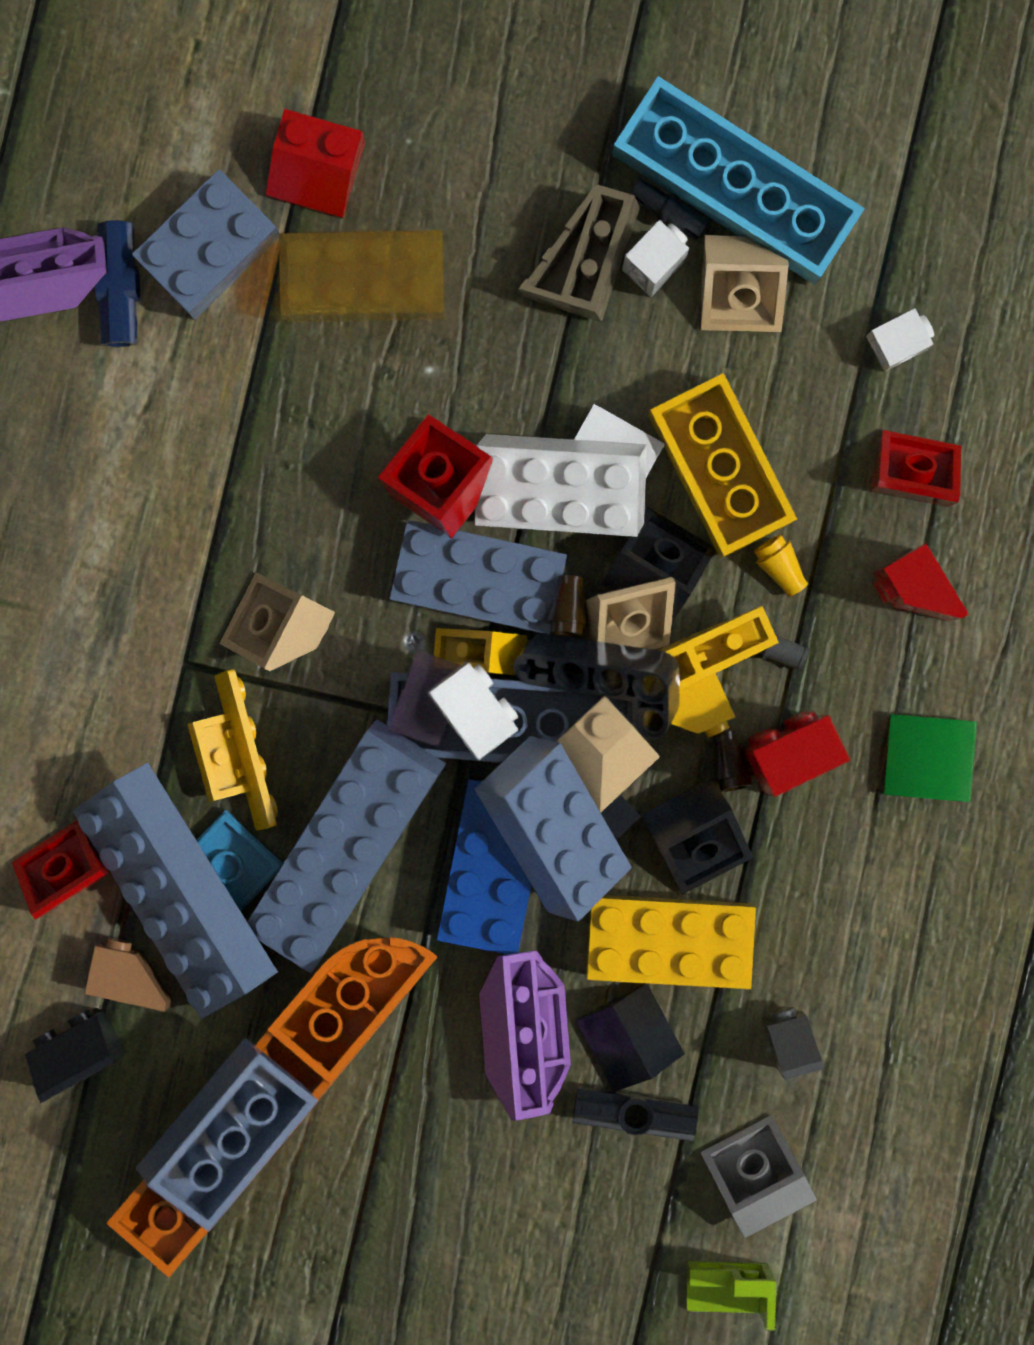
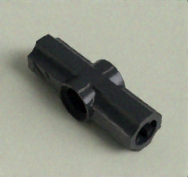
(662, 1118)

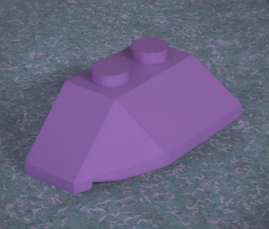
(48, 271)
(524, 1033)

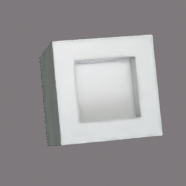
(901, 339)

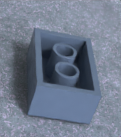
(207, 244)

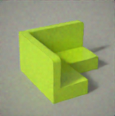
(732, 1288)

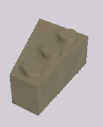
(587, 256)

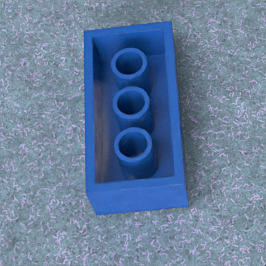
(485, 885)

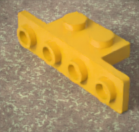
(229, 753)

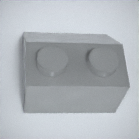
(758, 1176)

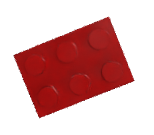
(795, 754)

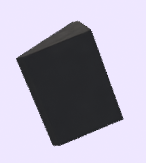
(630, 1038)

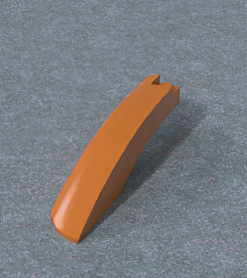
(314, 1044)

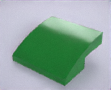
(930, 758)

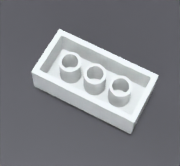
(563, 485)

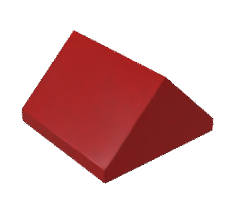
(917, 469)
(58, 870)

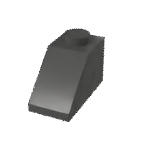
(792, 1043)

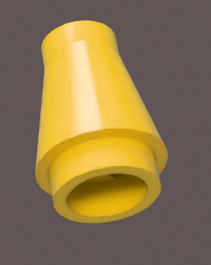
(781, 564)

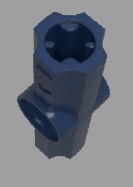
(119, 286)

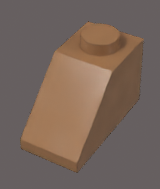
(125, 976)

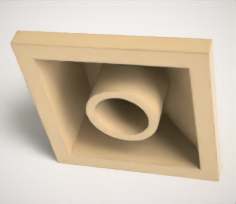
(742, 285)
(632, 615)
(275, 624)
(606, 752)

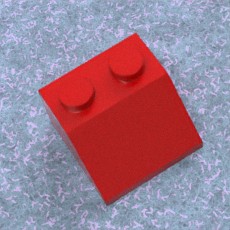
(314, 163)
(438, 475)
(918, 586)

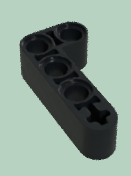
(592, 667)

